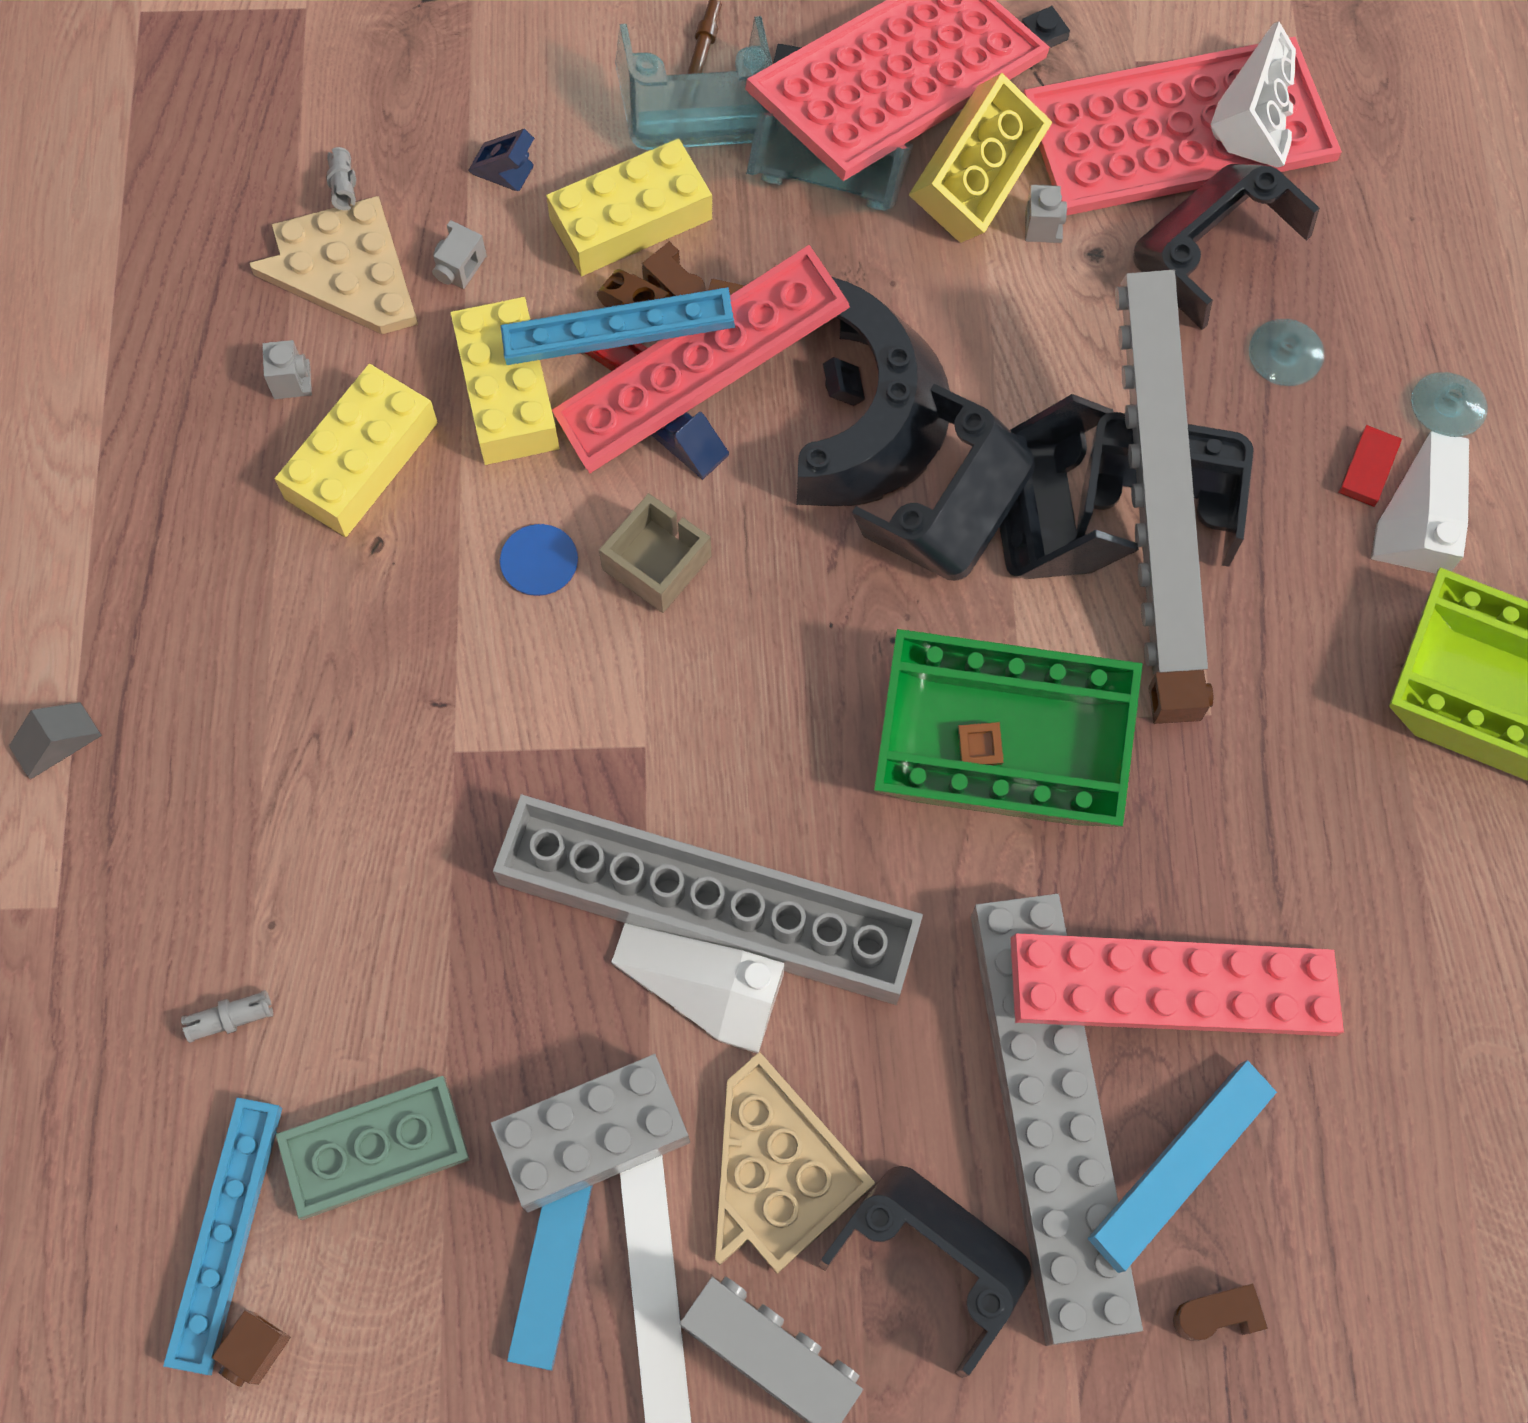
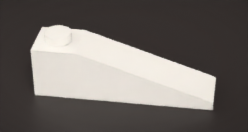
(1256, 104)
(1429, 510)
(709, 983)

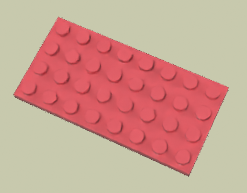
(892, 76)
(1151, 130)

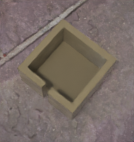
(649, 556)

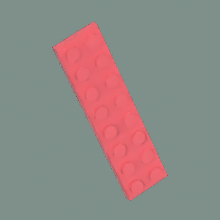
(691, 368)
(1175, 985)

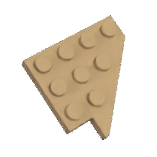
(343, 265)
(779, 1170)

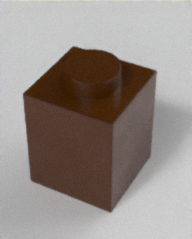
(1180, 696)
(250, 1349)

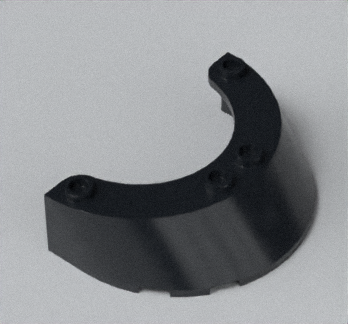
(899, 429)

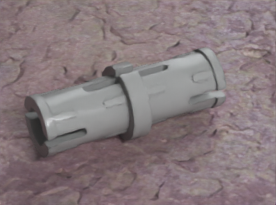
(341, 178)
(227, 1016)

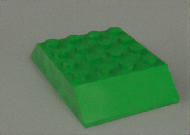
(1060, 720)

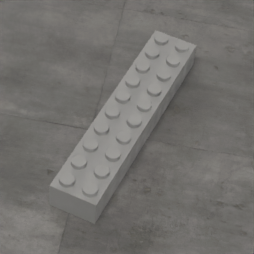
(708, 898)
(1053, 1139)

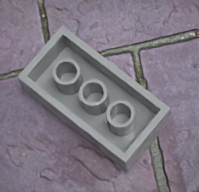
(590, 1133)
(769, 1355)

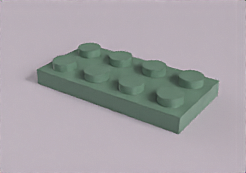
(372, 1147)

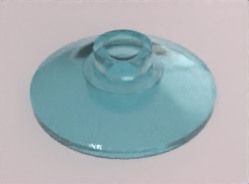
(1285, 364)
(1449, 404)

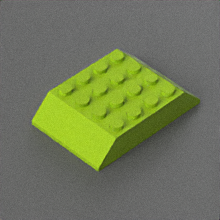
(1469, 673)

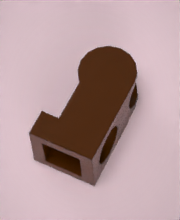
(666, 273)
(626, 289)
(1203, 1316)

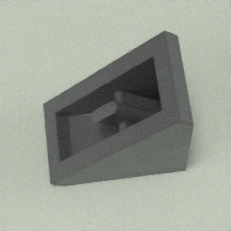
(51, 736)

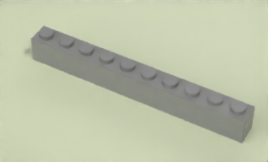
(1162, 472)

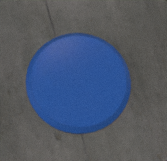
(538, 559)

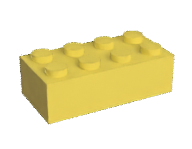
(980, 158)
(630, 207)
(505, 400)
(357, 450)

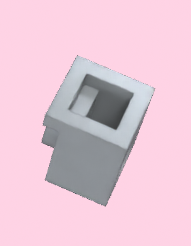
(1045, 214)
(458, 255)
(286, 370)

